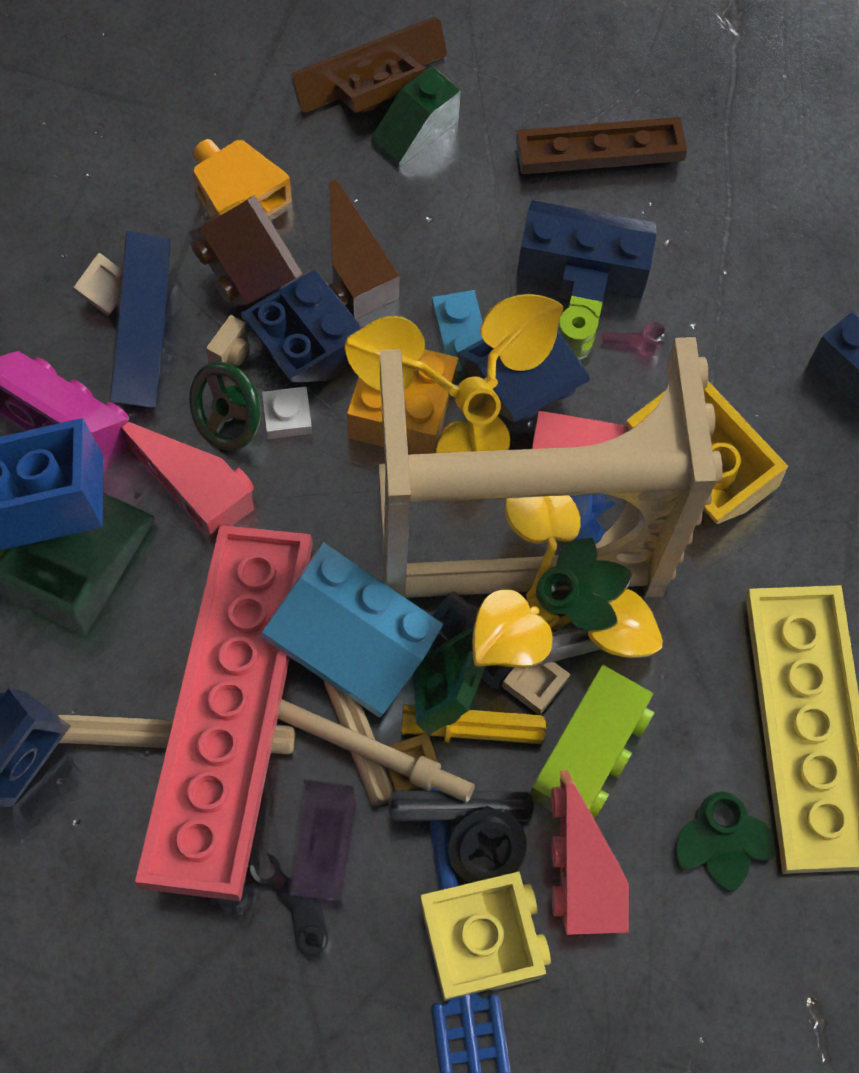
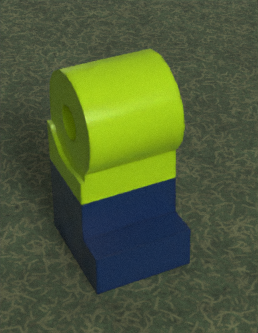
(580, 321)

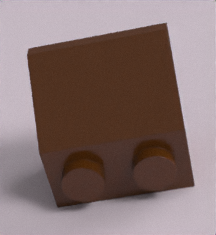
(244, 252)

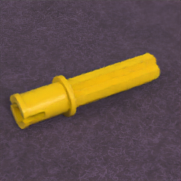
(483, 726)

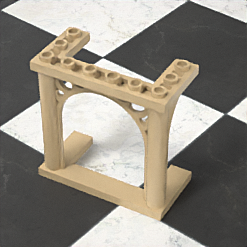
(657, 467)

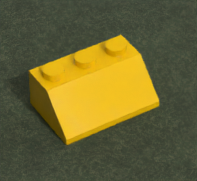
(748, 463)

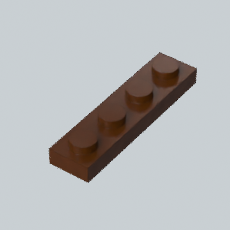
(601, 145)

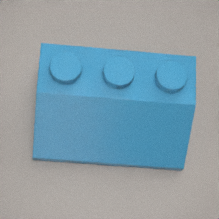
(351, 630)

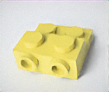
(484, 935)

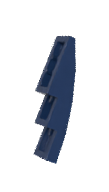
(140, 320)

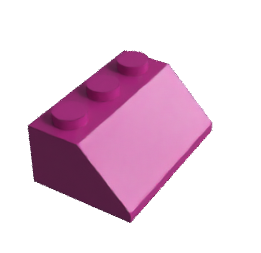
(38, 398)

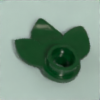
(591, 586)
(724, 848)

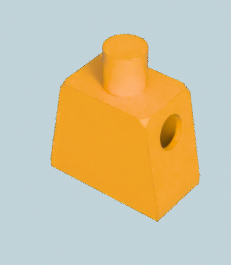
(237, 174)

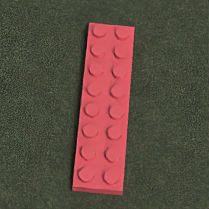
(223, 720)

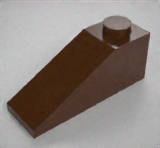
(361, 270)

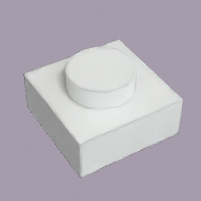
(287, 413)

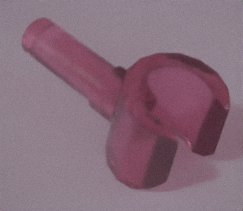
(641, 340)

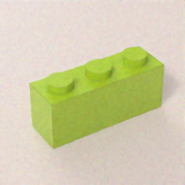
(596, 739)

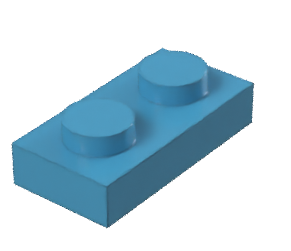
(457, 322)

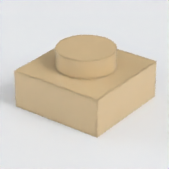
(100, 284)
(229, 343)
(536, 684)

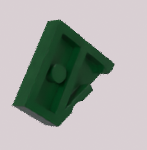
(446, 683)

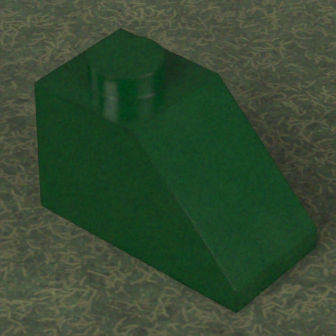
(418, 116)

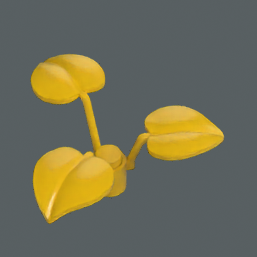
(517, 328)
(519, 630)

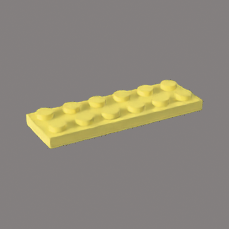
(809, 723)

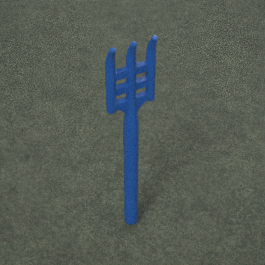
(466, 1004)

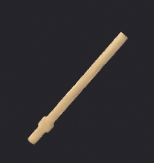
(422, 771)

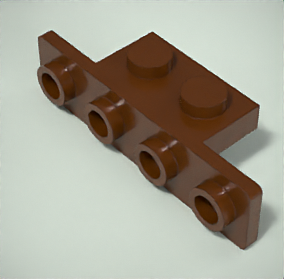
(371, 71)

